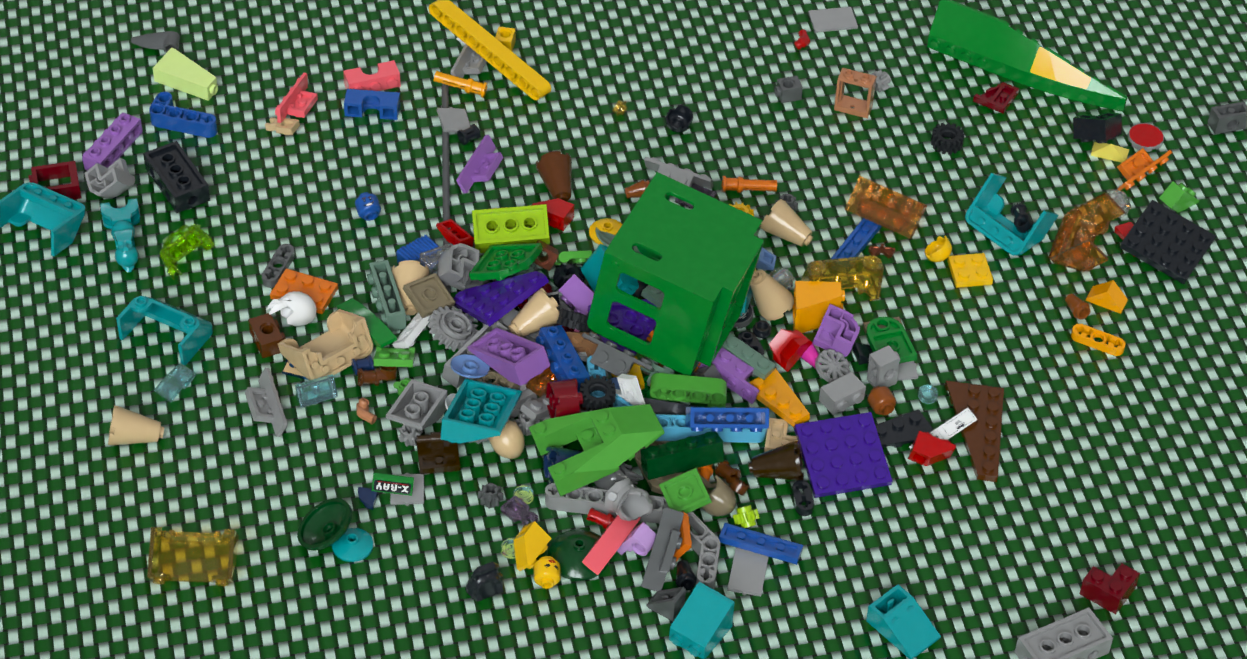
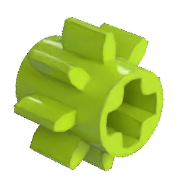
(746, 516)

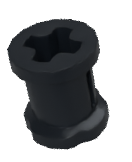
(468, 134)

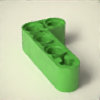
(689, 389)

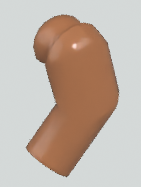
(363, 411)

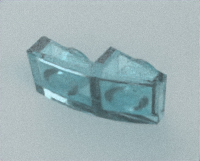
(174, 381)

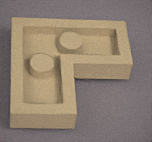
(777, 434)

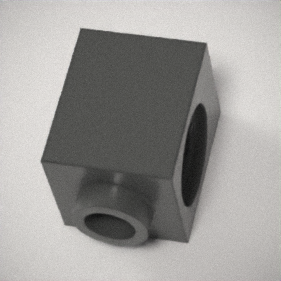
(788, 89)

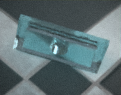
(316, 391)

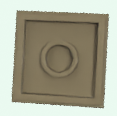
(428, 294)

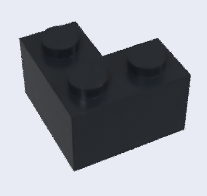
(1098, 128)

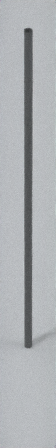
(445, 167)

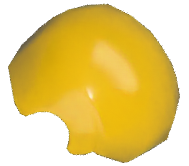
(938, 250)

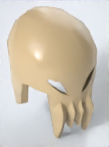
(510, 442)

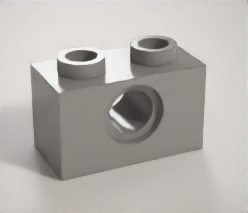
(883, 367)

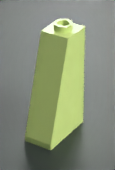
(185, 75)

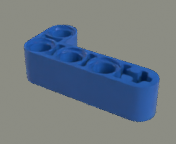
(179, 119)

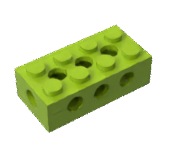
(510, 226)

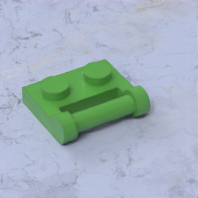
(577, 257)
(394, 357)

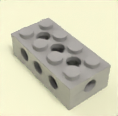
(1068, 638)

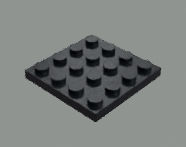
(1167, 241)

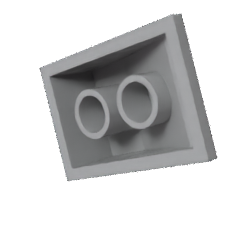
(418, 405)

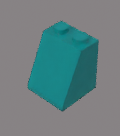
(592, 268)
(702, 621)

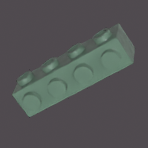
(387, 295)

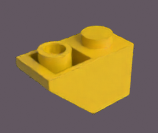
(529, 545)

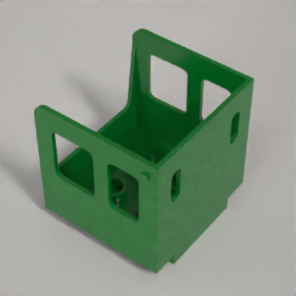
(698, 261)

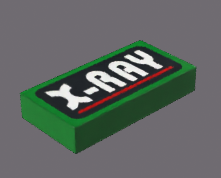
(392, 484)

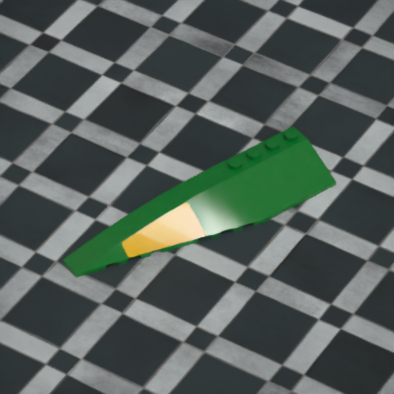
(1007, 53)

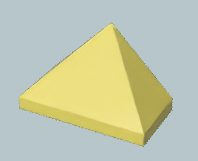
(1109, 152)

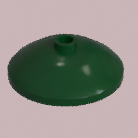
(324, 524)
(570, 556)

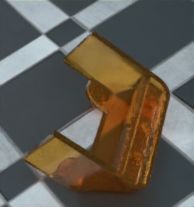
(1078, 230)

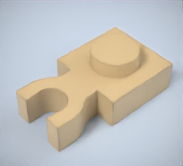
(287, 127)

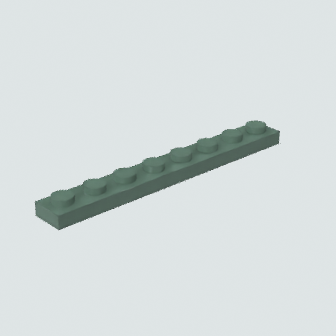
(762, 366)

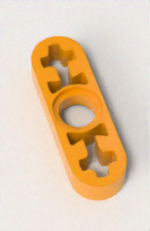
(1095, 333)

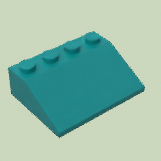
(478, 412)

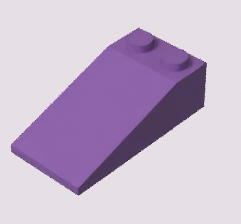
(511, 355)

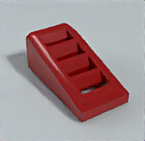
(455, 234)

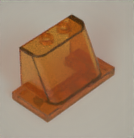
(885, 207)

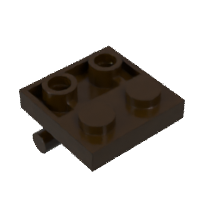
(436, 454)

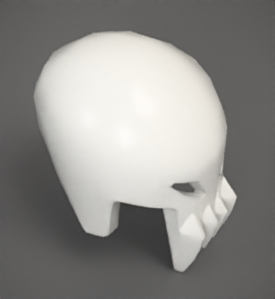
(295, 307)

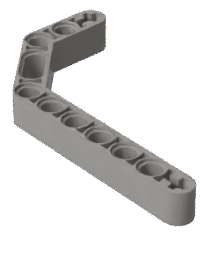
(585, 498)

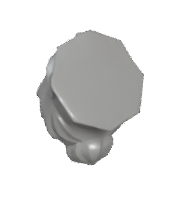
(628, 500)

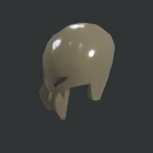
(722, 497)

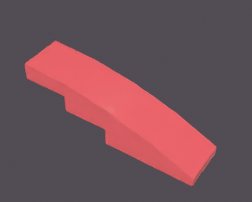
(608, 544)

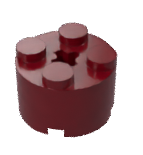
(563, 398)

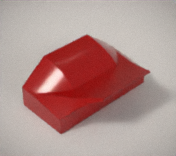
(788, 347)

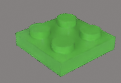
(685, 492)

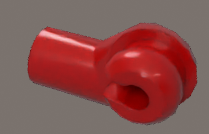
(803, 41)

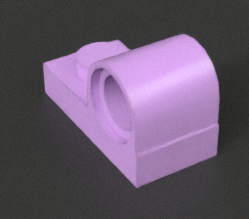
(639, 540)

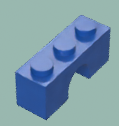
(360, 100)

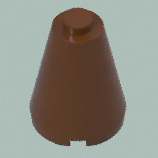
(556, 174)

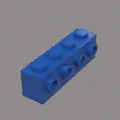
(562, 355)
(727, 417)

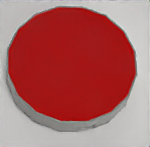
(1146, 137)

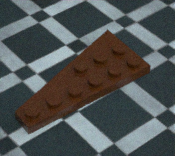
(984, 434)

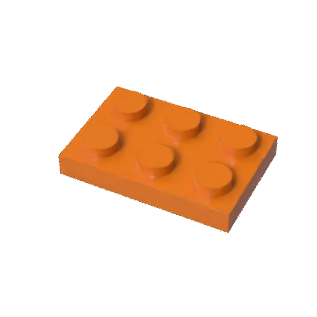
(318, 289)

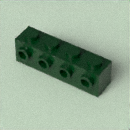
(682, 455)

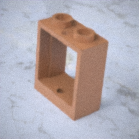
(844, 103)

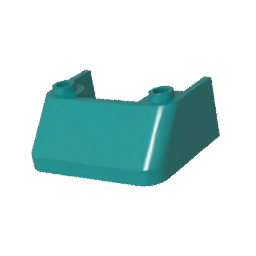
(46, 209)
(986, 218)
(197, 328)

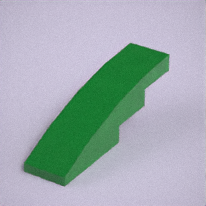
(379, 332)

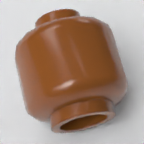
(882, 400)

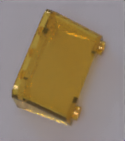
(854, 272)
(192, 556)

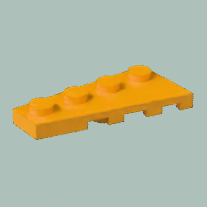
(780, 398)

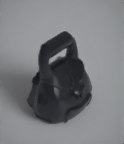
(485, 582)

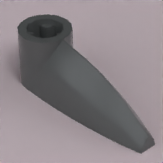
(158, 40)

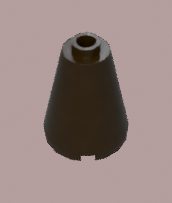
(779, 463)

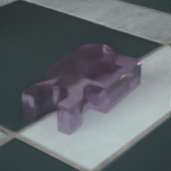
(518, 510)

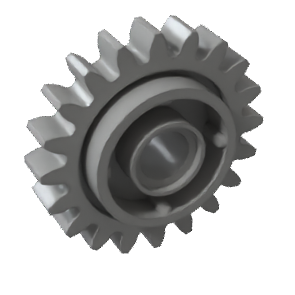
(451, 327)

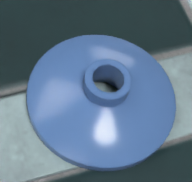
(469, 366)

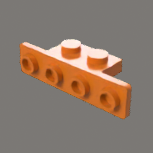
(1137, 165)

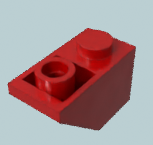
(559, 212)
(930, 449)

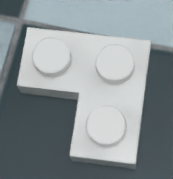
(630, 389)

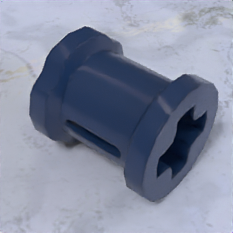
(365, 364)

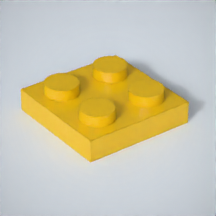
(970, 270)

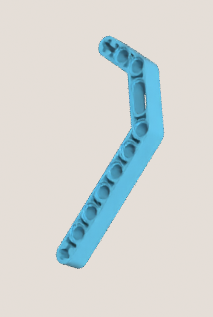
(675, 424)

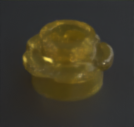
(620, 108)

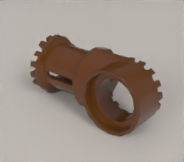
(374, 376)
(732, 477)

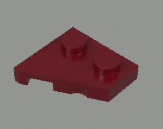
(998, 97)

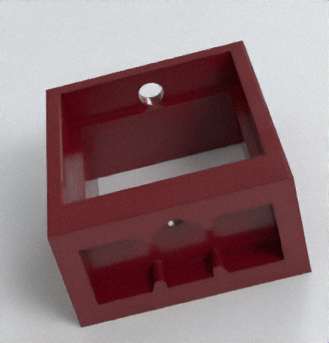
(56, 171)

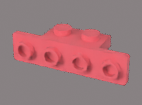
(297, 101)

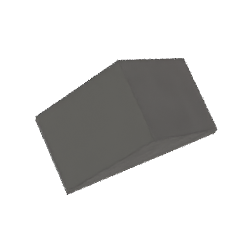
(668, 602)

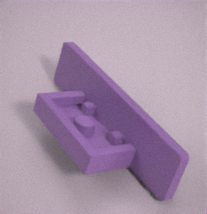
(480, 165)
(735, 374)

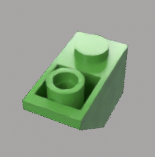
(1179, 197)

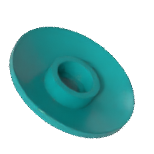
(353, 545)

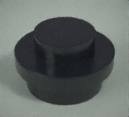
(762, 329)

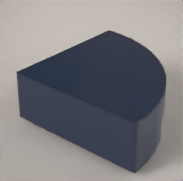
(367, 497)

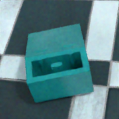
(902, 622)

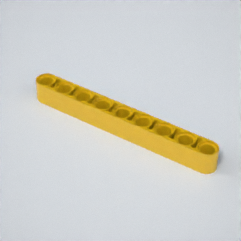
(490, 49)

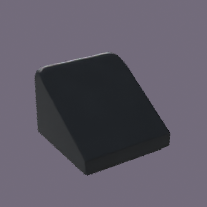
(862, 352)

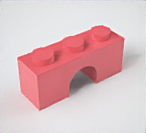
(386, 78)

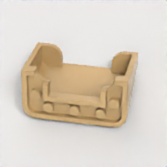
(333, 350)

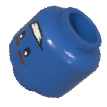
(368, 206)

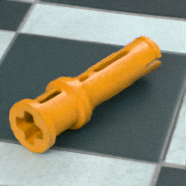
(469, 85)

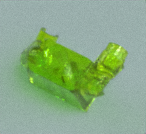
(182, 243)

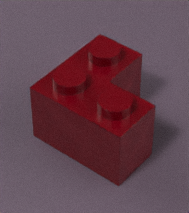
(1109, 590)

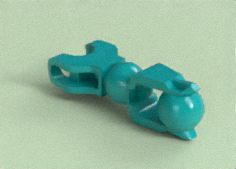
(122, 224)

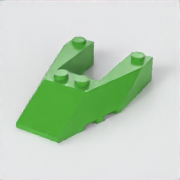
(605, 436)

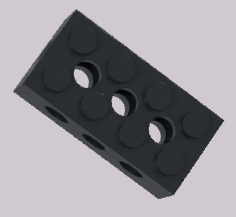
(160, 166)

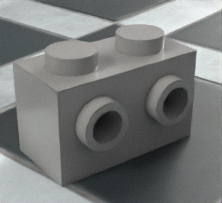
(842, 393)

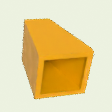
(812, 302)

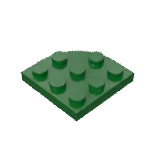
(505, 260)

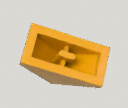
(1108, 296)

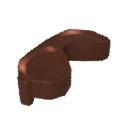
(887, 251)

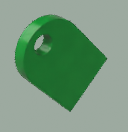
(893, 336)

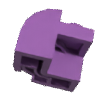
(837, 331)

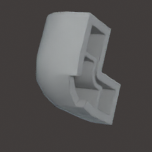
(109, 181)
(456, 264)

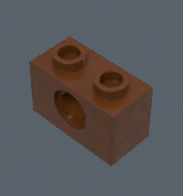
(266, 334)

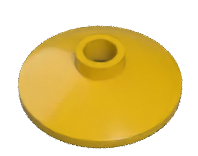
(606, 225)

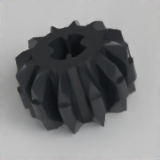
(565, 272)

